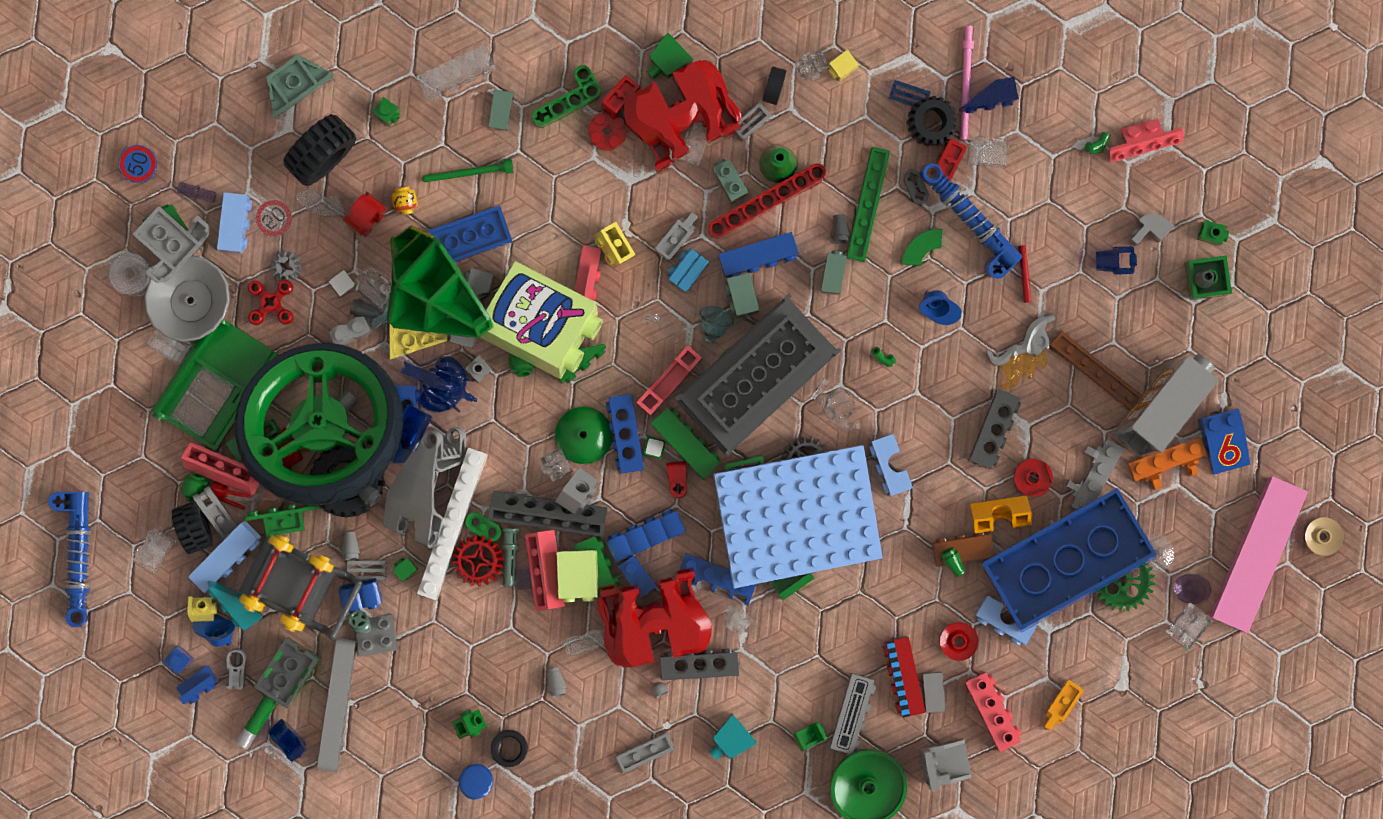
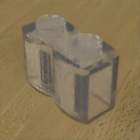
(579, 643)

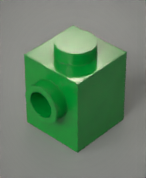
(387, 112)

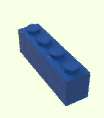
(759, 254)

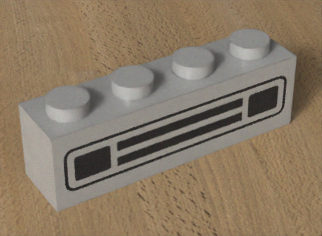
(851, 714)

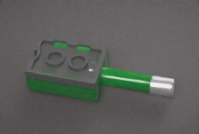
(280, 684)

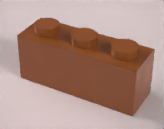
(968, 548)

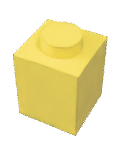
(842, 66)

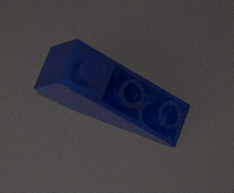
(999, 92)

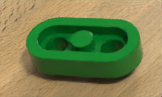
(483, 526)

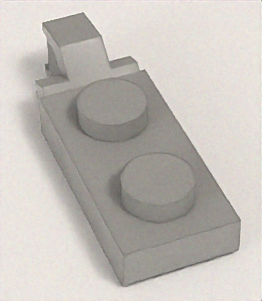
(676, 237)

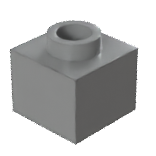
(479, 376)

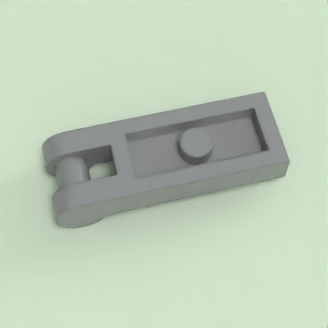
(215, 512)

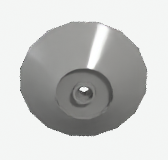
(169, 304)

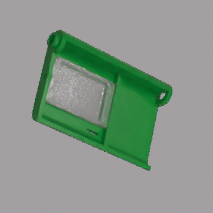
(209, 381)

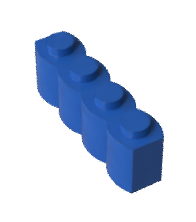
(645, 536)

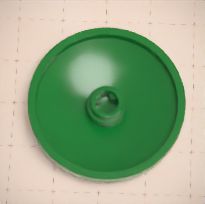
(868, 785)

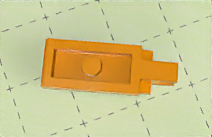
(1062, 704)

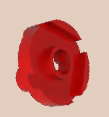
(598, 137)
(1038, 468)

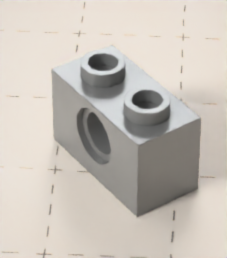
(577, 490)

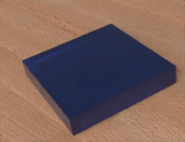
(414, 426)

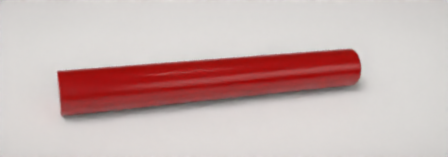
(1025, 274)

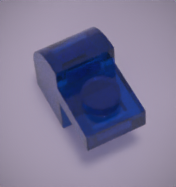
(287, 740)

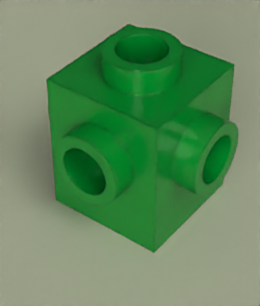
(469, 724)

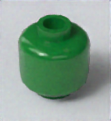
(519, 366)
(193, 484)

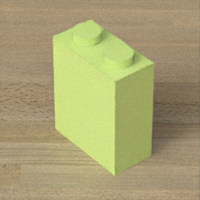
(577, 575)

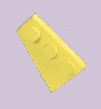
(408, 341)

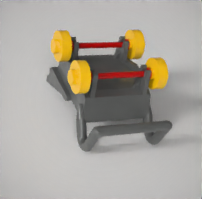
(293, 585)

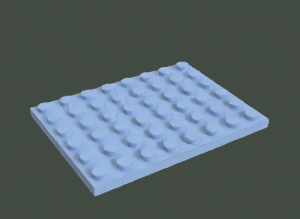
(797, 516)

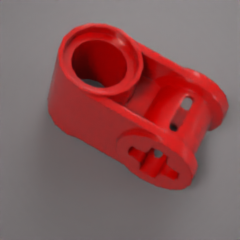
(677, 475)

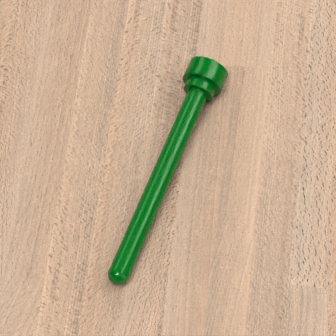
(505, 166)

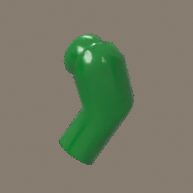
(880, 357)

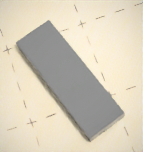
(645, 752)

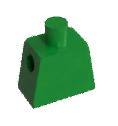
(668, 58)

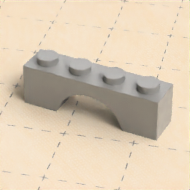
(481, 284)

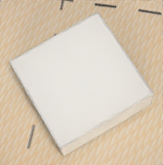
(342, 283)

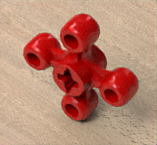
(264, 308)

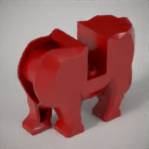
(704, 102)
(628, 624)

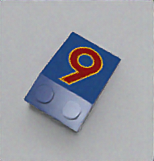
(1225, 441)

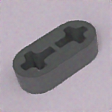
(912, 189)

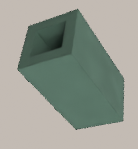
(729, 180)
(833, 273)

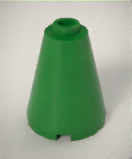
(776, 170)

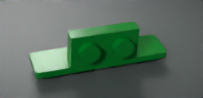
(282, 521)

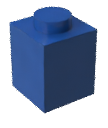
(178, 660)

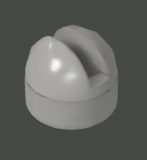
(659, 689)

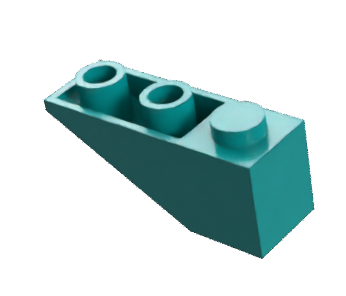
(230, 603)

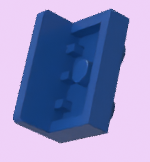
(196, 684)

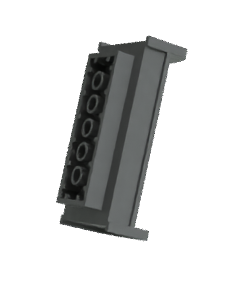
(756, 375)

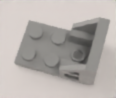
(945, 763)

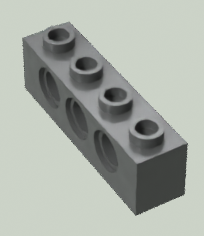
(978, 454)
(730, 666)

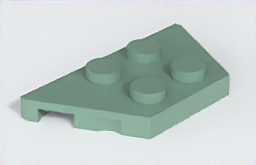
(294, 82)

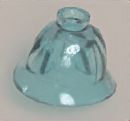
(714, 322)

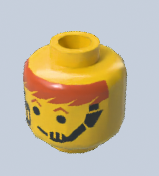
(404, 200)

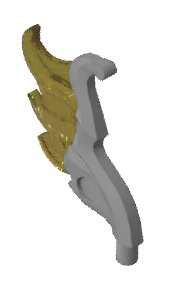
(1026, 356)

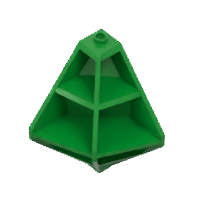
(430, 290)

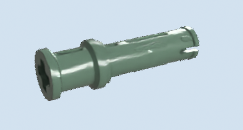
(510, 546)

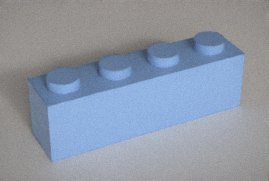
(225, 556)

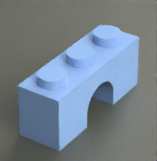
(893, 481)
(990, 611)

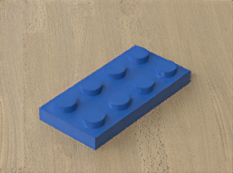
(474, 234)

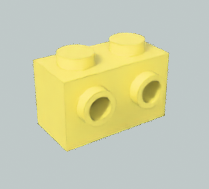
(614, 245)

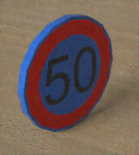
(137, 164)

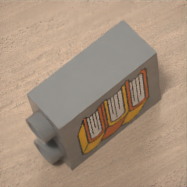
(1166, 405)

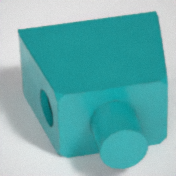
(731, 739)

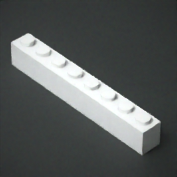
(452, 523)

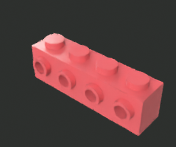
(219, 468)
(543, 547)
(992, 711)

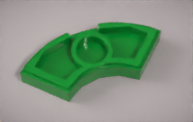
(921, 246)

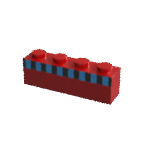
(904, 676)

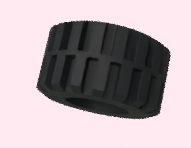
(947, 116)
(191, 527)

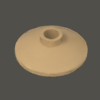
(1333, 538)

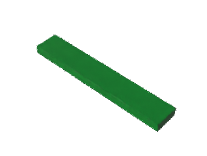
(868, 204)

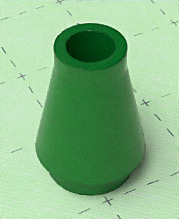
(952, 560)

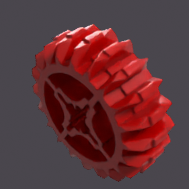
(461, 556)

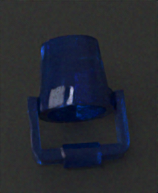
(1109, 260)

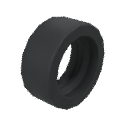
(774, 85)
(522, 741)

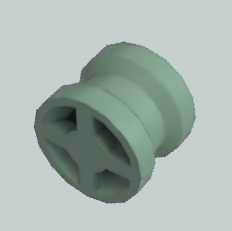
(358, 617)

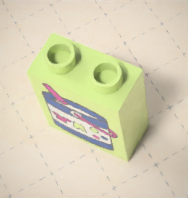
(541, 321)

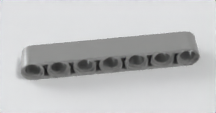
(337, 705)

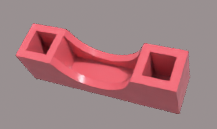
(669, 380)

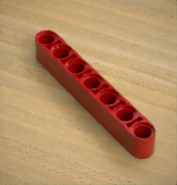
(773, 193)

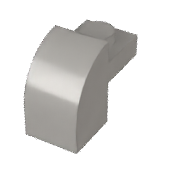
(1154, 225)

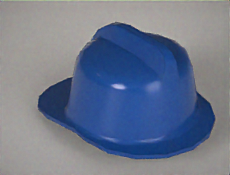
(939, 308)
(215, 632)

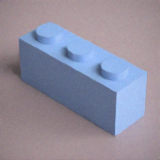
(234, 223)

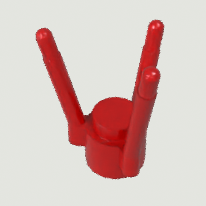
(222, 491)

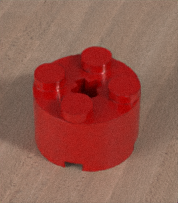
(364, 214)

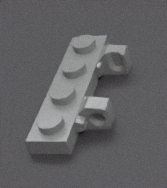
(1103, 463)

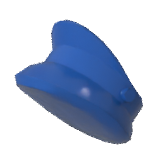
(475, 781)

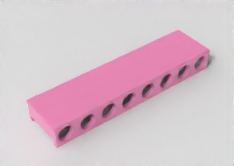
(1258, 554)

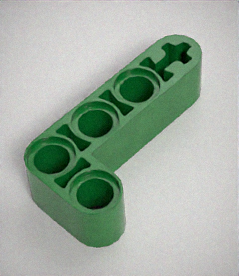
(564, 101)

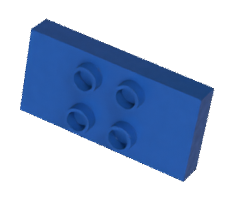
(1069, 560)

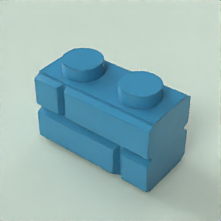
(687, 270)

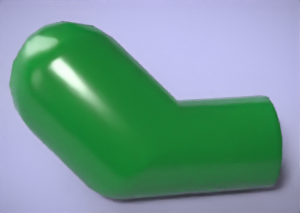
(1098, 146)

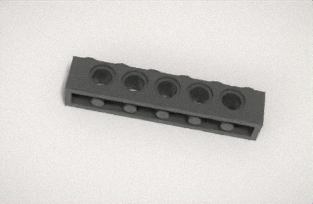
(546, 514)

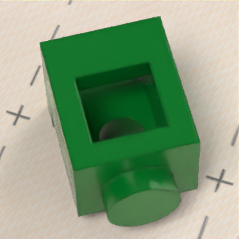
(1207, 236)

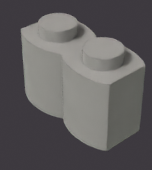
(355, 329)

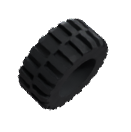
(319, 150)
(325, 464)

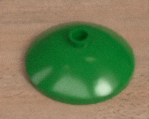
(587, 449)

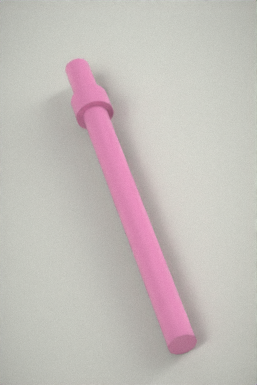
(968, 46)

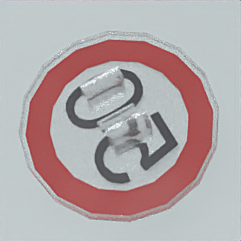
(273, 218)

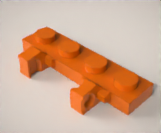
(1182, 454)

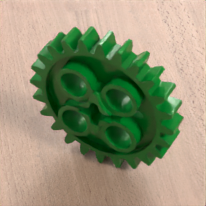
(1121, 598)

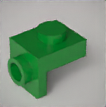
(810, 736)

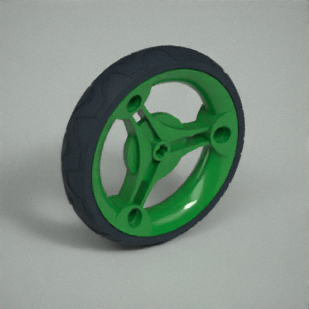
(303, 427)

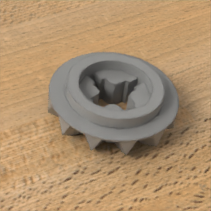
(294, 263)

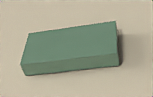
(500, 110)

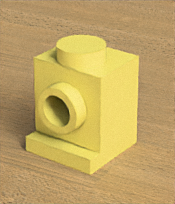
(201, 614)

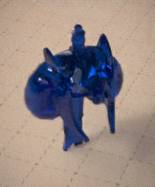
(446, 386)

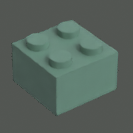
(742, 296)

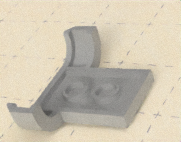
(170, 242)

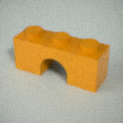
(1013, 509)

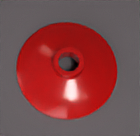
(966, 648)

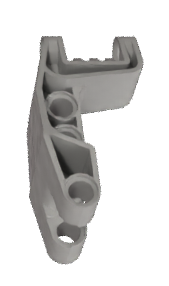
(413, 488)

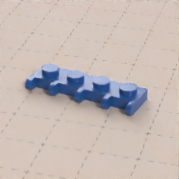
(715, 575)

